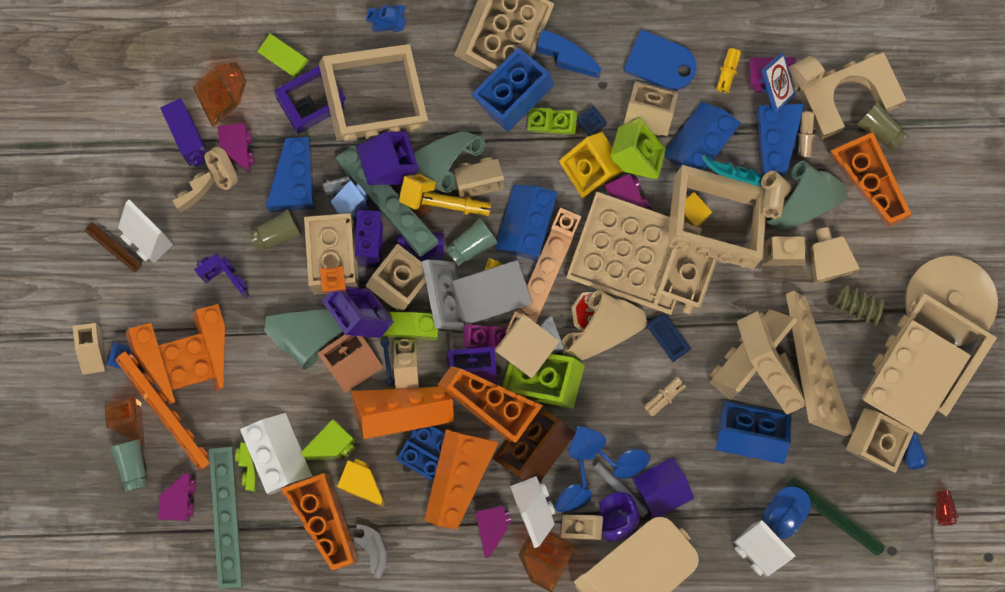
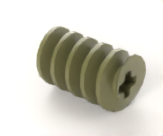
(859, 304)

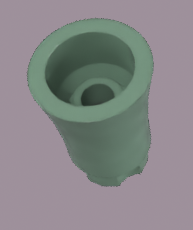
(471, 242)
(130, 464)

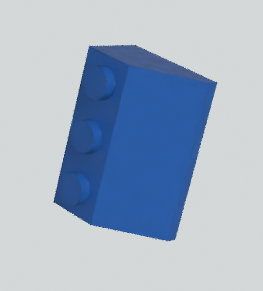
(513, 89)
(703, 134)
(526, 221)
(754, 432)

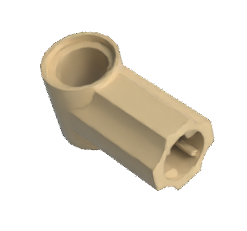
(775, 191)

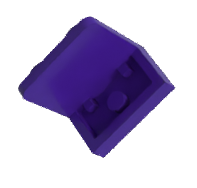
(211, 267)

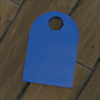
(659, 60)

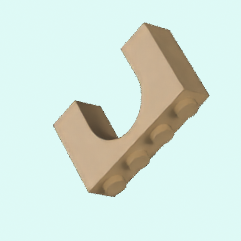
(872, 72)
(774, 369)

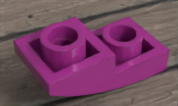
(482, 336)

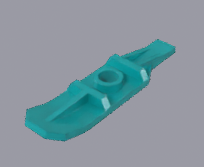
(739, 173)

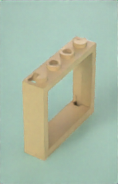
(366, 58)
(723, 187)
(971, 365)

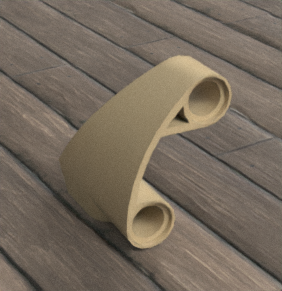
(610, 325)

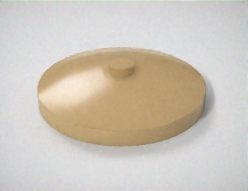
(959, 286)

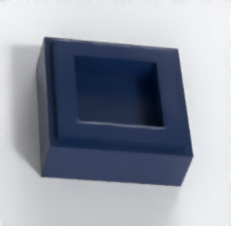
(591, 122)

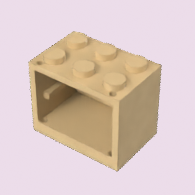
(328, 245)

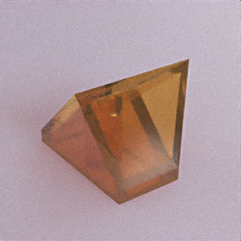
(126, 418)

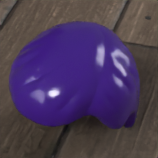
(619, 516)

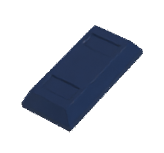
(668, 337)

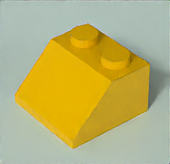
(590, 164)
(361, 482)

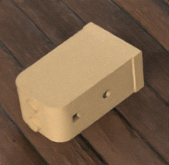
(647, 561)

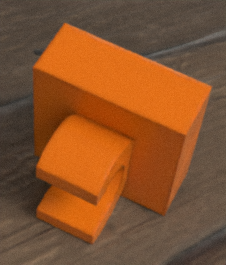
(333, 279)

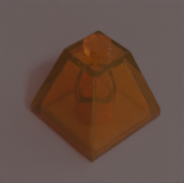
(221, 91)
(547, 562)

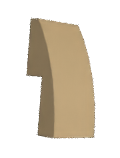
(200, 184)

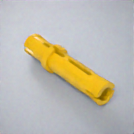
(456, 203)

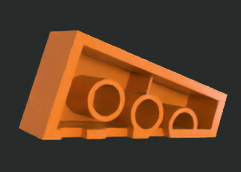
(871, 175)
(494, 405)
(400, 410)
(457, 477)
(323, 519)

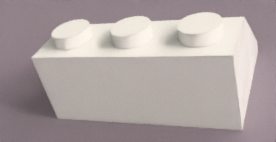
(276, 453)

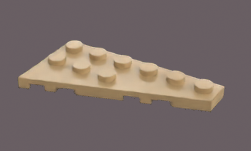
(818, 383)

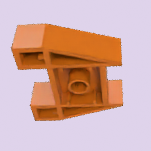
(183, 360)

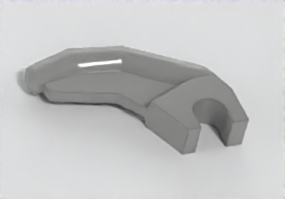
(375, 547)

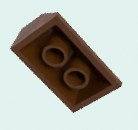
(536, 447)

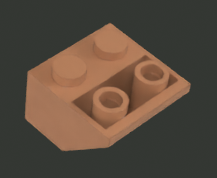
(350, 361)

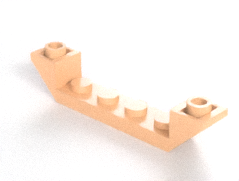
(548, 264)

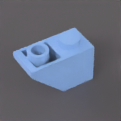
(350, 200)

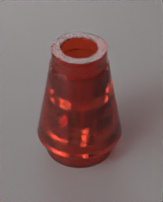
(945, 509)

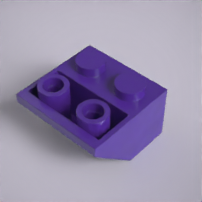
(387, 158)
(475, 361)

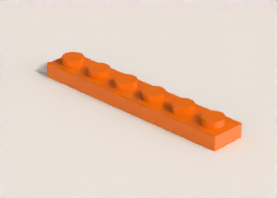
(157, 402)

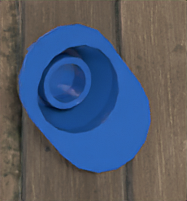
(787, 511)

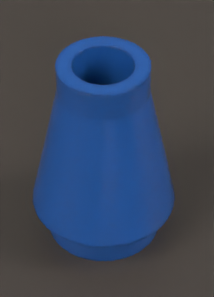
(914, 454)

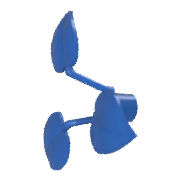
(585, 446)

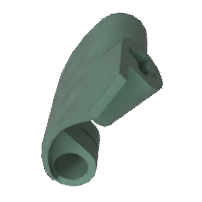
(438, 157)
(813, 196)
(302, 333)

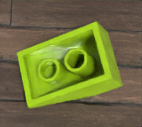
(553, 383)

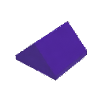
(663, 488)

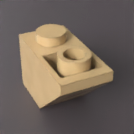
(89, 348)
(406, 364)

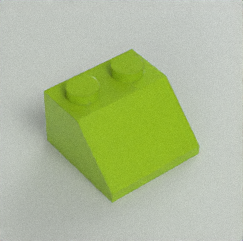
(638, 150)
(330, 444)

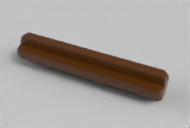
(113, 247)

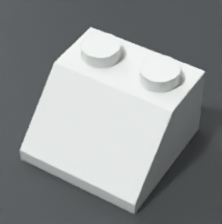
(534, 508)

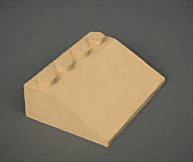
(501, 28)
(738, 368)
(915, 376)

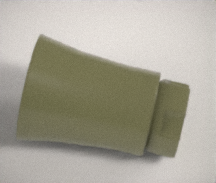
(883, 126)
(276, 231)

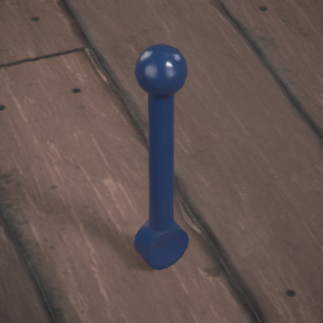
(385, 344)

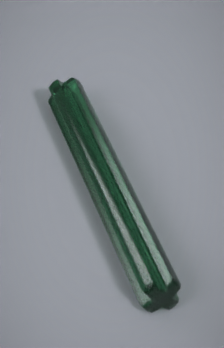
(840, 519)

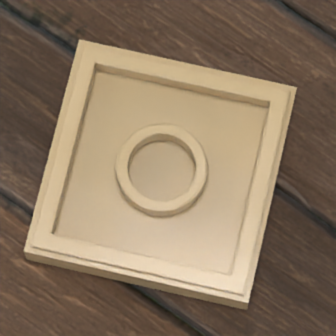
(527, 345)

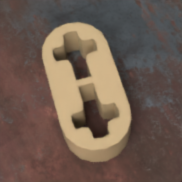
(221, 168)

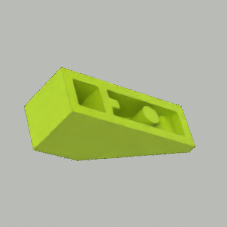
(412, 326)

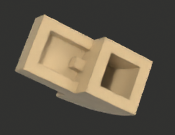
(806, 72)

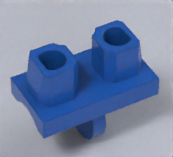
(387, 18)

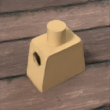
(784, 251)
(831, 257)

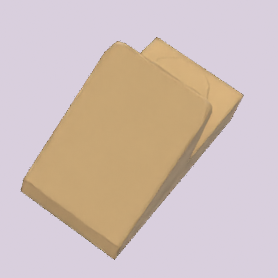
(582, 527)

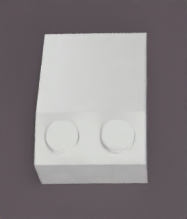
(143, 233)
(762, 549)

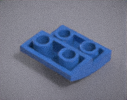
(423, 451)

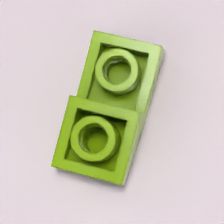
(283, 55)
(552, 121)
(249, 478)

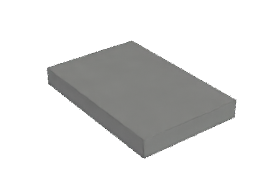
(492, 292)
(442, 294)

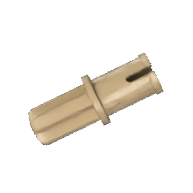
(806, 134)
(664, 396)

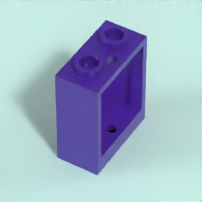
(291, 113)
(185, 132)
(370, 241)
(357, 312)

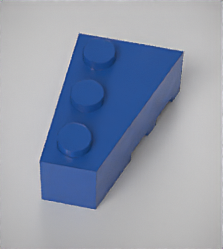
(777, 136)
(293, 178)

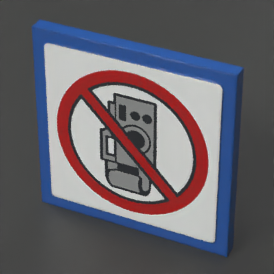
(778, 82)

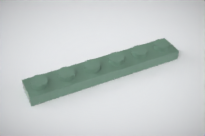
(388, 203)
(225, 518)

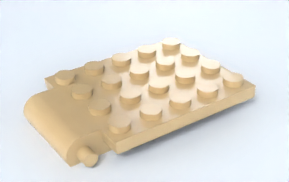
(628, 256)

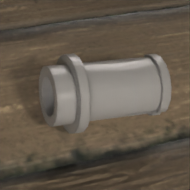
(334, 186)

